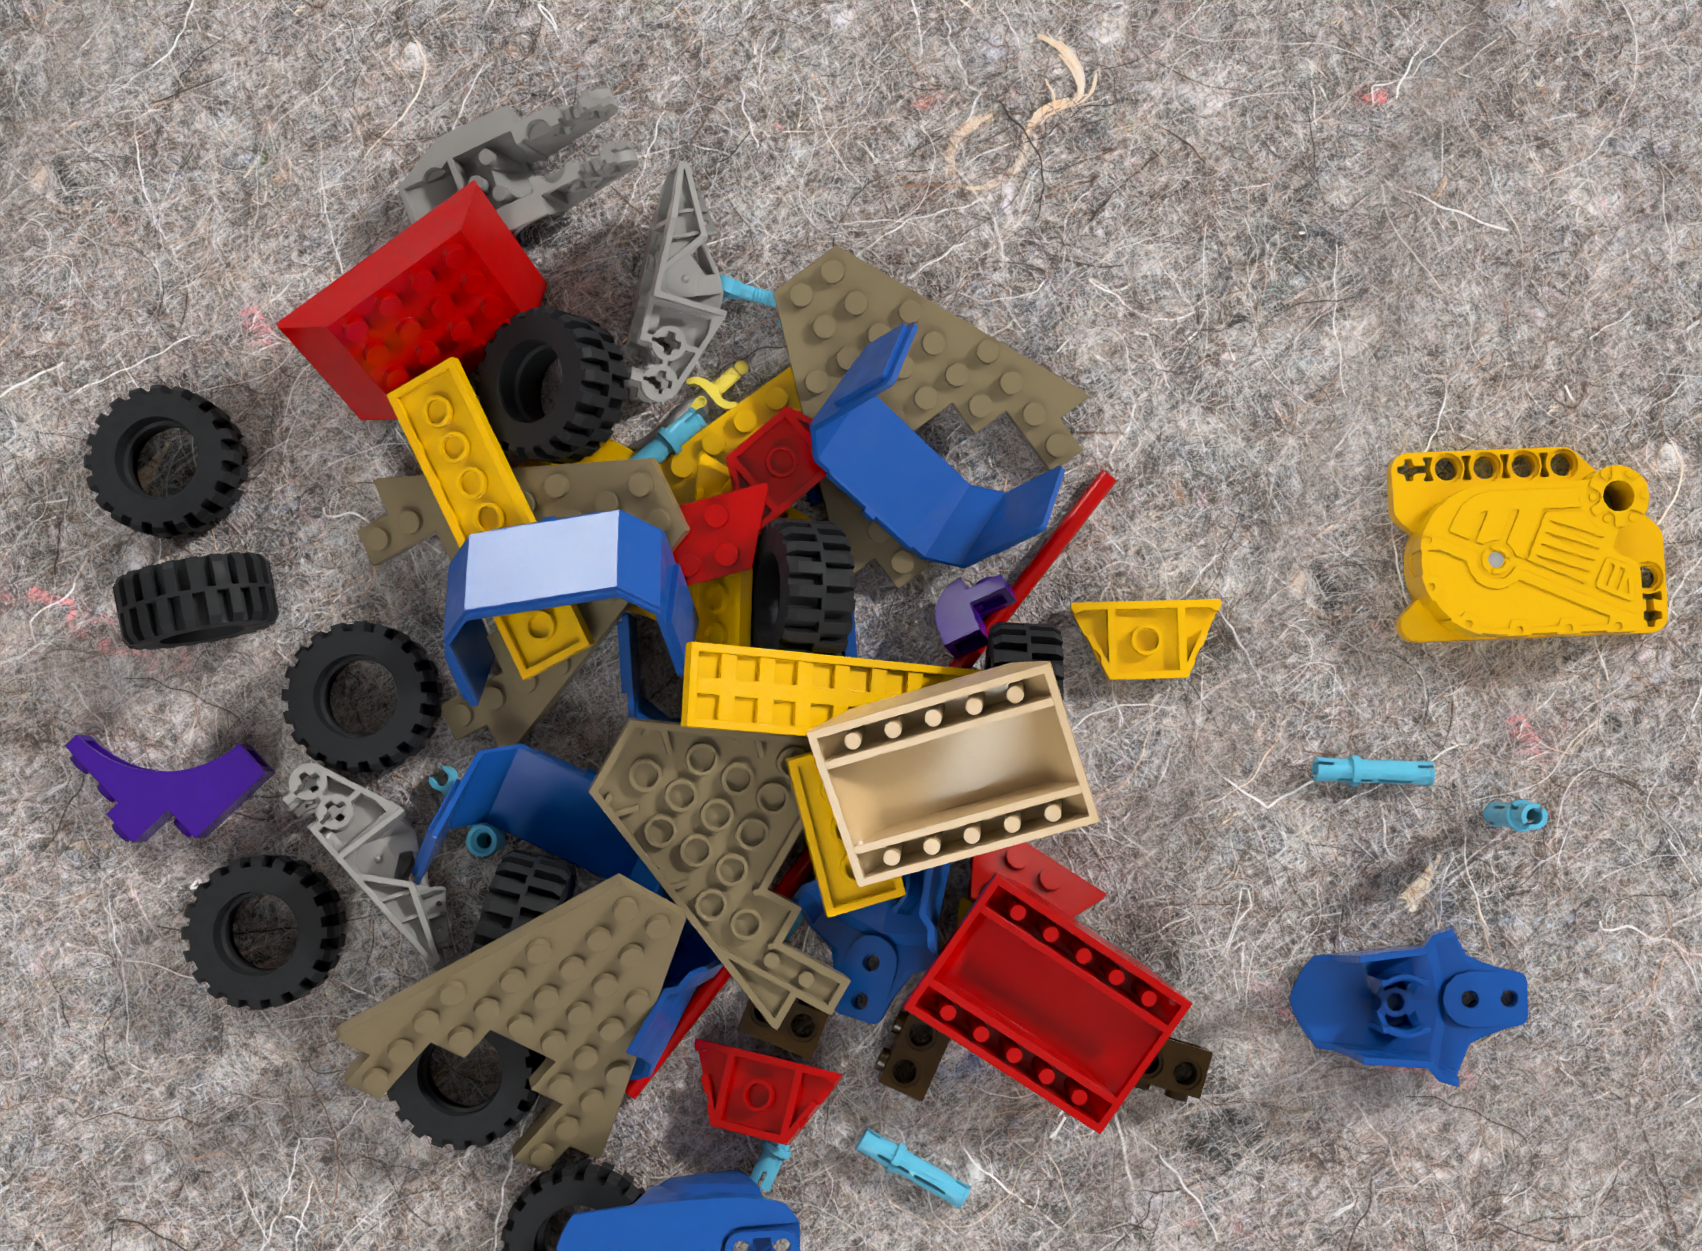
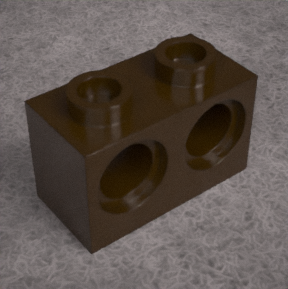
(785, 1036)
(924, 1055)
(1162, 1070)

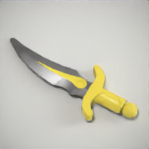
(710, 394)

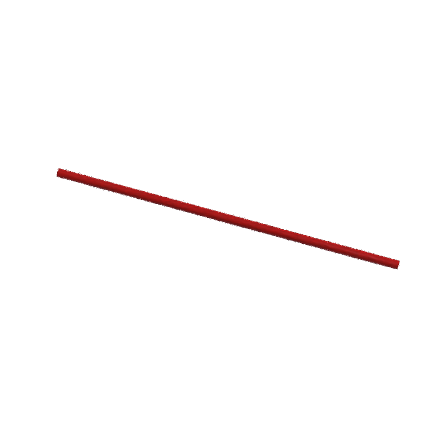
(803, 866)

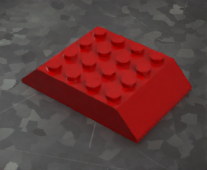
(417, 303)
(1048, 1002)

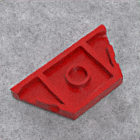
(781, 457)
(721, 534)
(1038, 874)
(761, 1092)

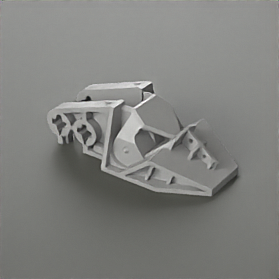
(499, 154)
(673, 293)
(376, 850)

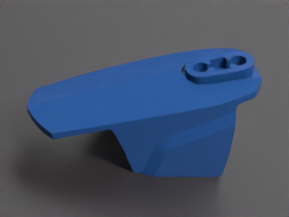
(687, 1215)

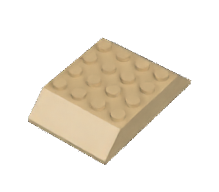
(953, 771)

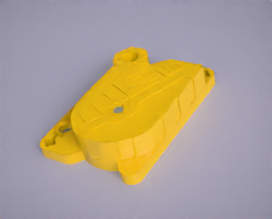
(1525, 551)

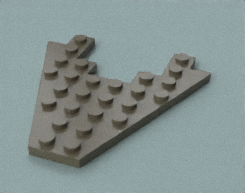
(846, 304)
(565, 490)
(713, 828)
(559, 985)

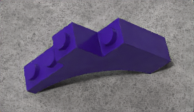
(149, 798)

